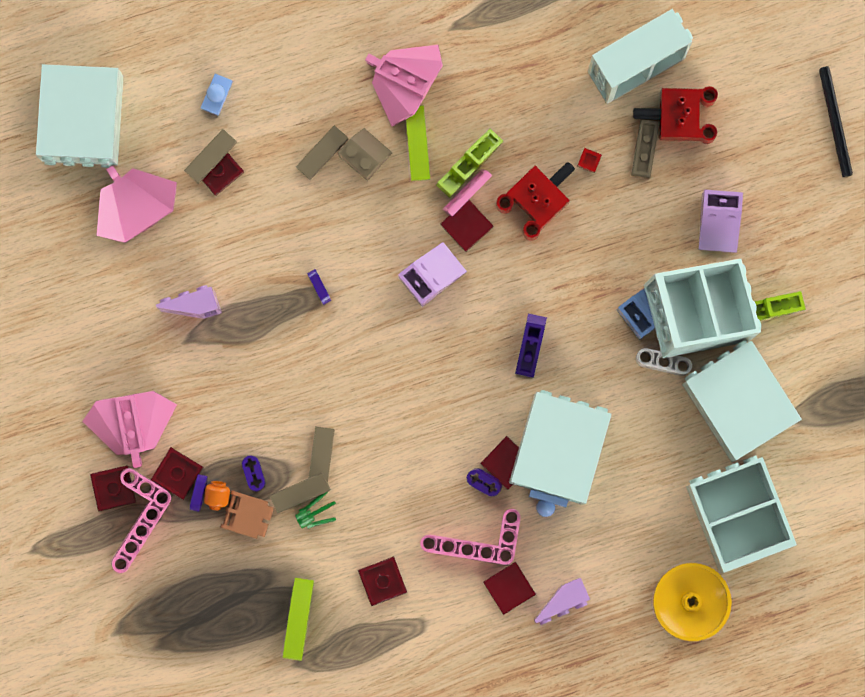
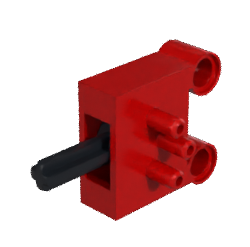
(680, 114)
(538, 197)

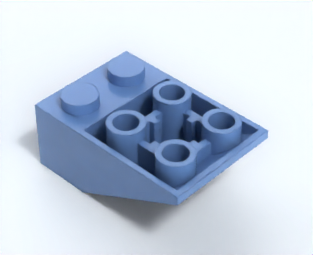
(637, 314)

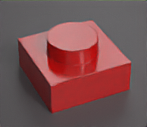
(589, 160)

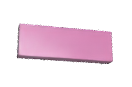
(467, 192)

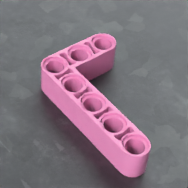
(139, 540)
(477, 547)

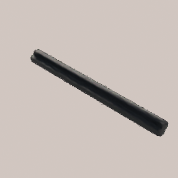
(835, 120)

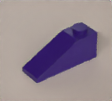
(531, 345)

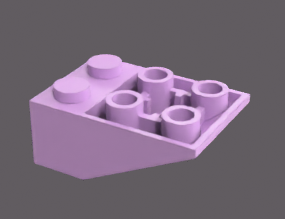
(720, 220)
(431, 274)
(197, 304)
(566, 597)

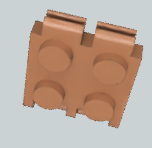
(247, 515)

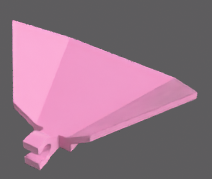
(404, 79)
(133, 204)
(130, 422)

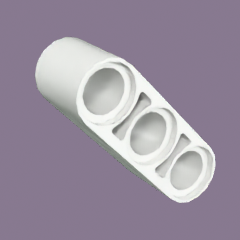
(654, 364)

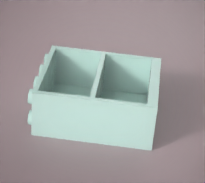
(640, 56)
(79, 115)
(702, 308)
(741, 400)
(560, 447)
(740, 514)

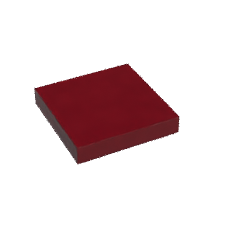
(223, 174)
(467, 226)
(501, 461)
(177, 473)
(110, 490)
(382, 581)
(509, 588)

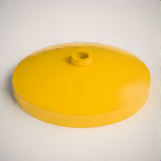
(710, 605)

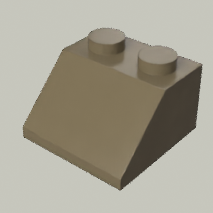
(364, 153)

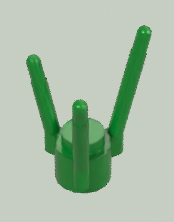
(306, 517)

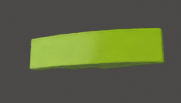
(418, 146)
(469, 163)
(779, 305)
(298, 619)

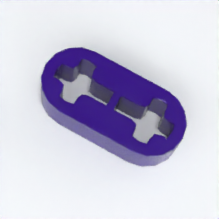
(319, 287)
(249, 474)
(486, 478)
(198, 493)

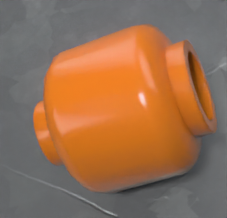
(216, 495)

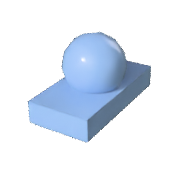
(216, 94)
(547, 502)

